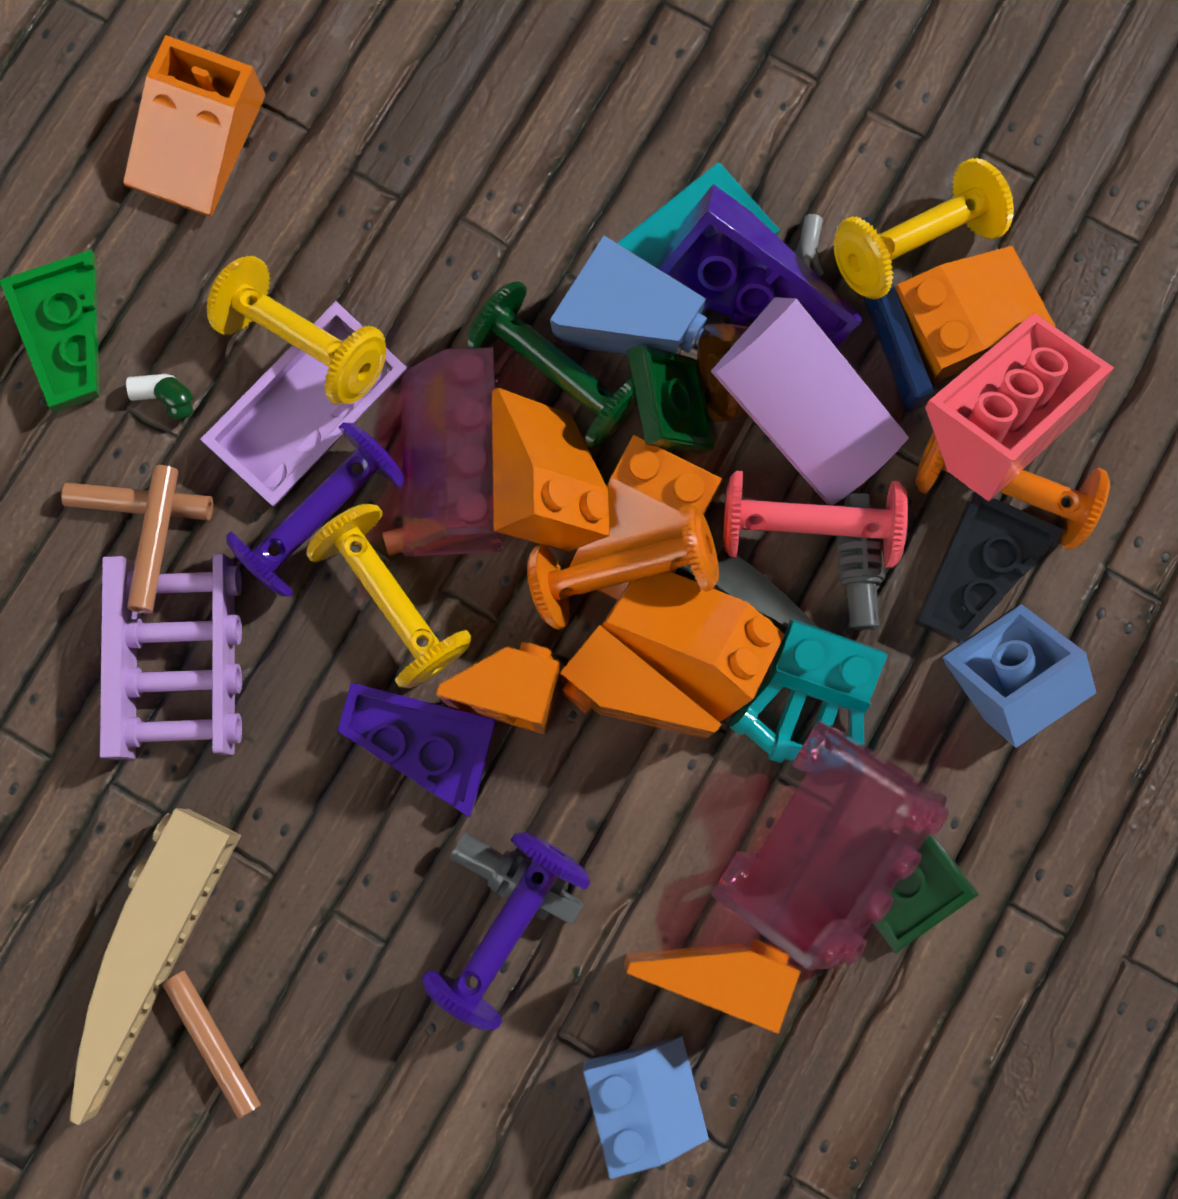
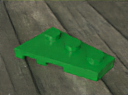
(59, 327)

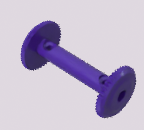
(316, 508)
(458, 995)

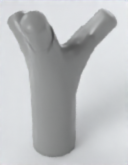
(808, 244)

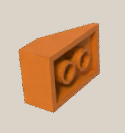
(967, 308)
(544, 476)
(647, 502)
(696, 639)
(625, 687)
(727, 977)

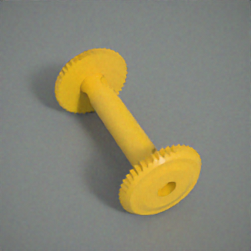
(979, 200)
(241, 297)
(350, 530)

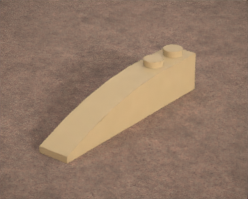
(145, 945)

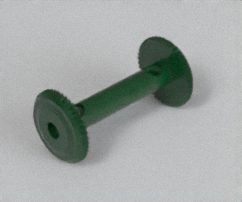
(500, 319)

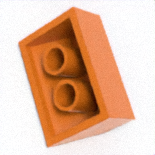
(508, 687)

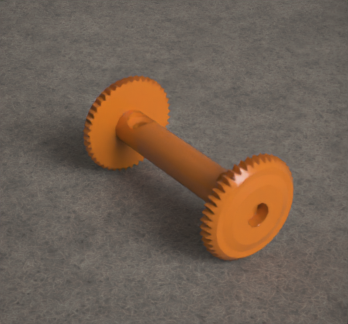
(1081, 514)
(552, 586)

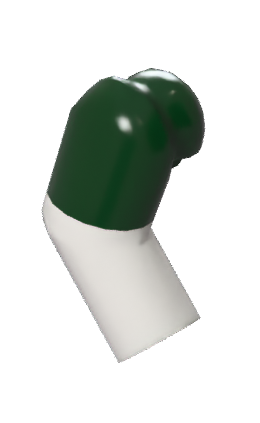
(166, 390)

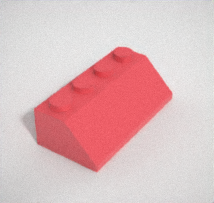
(1013, 404)

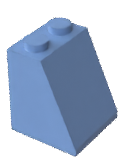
(625, 304)

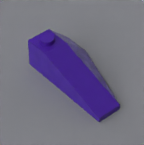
(744, 266)

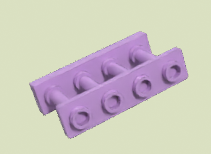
(125, 682)

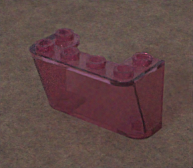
(833, 852)

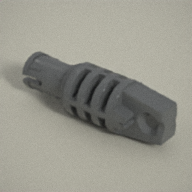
(860, 572)
(506, 871)

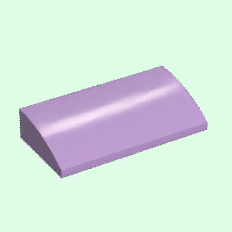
(809, 400)
(286, 418)

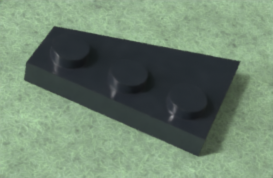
(981, 565)

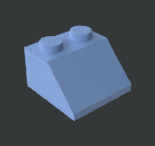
(1021, 674)
(645, 1105)

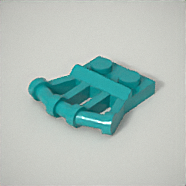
(817, 666)

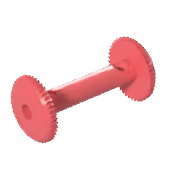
(884, 524)

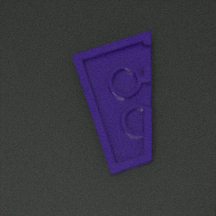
(423, 740)

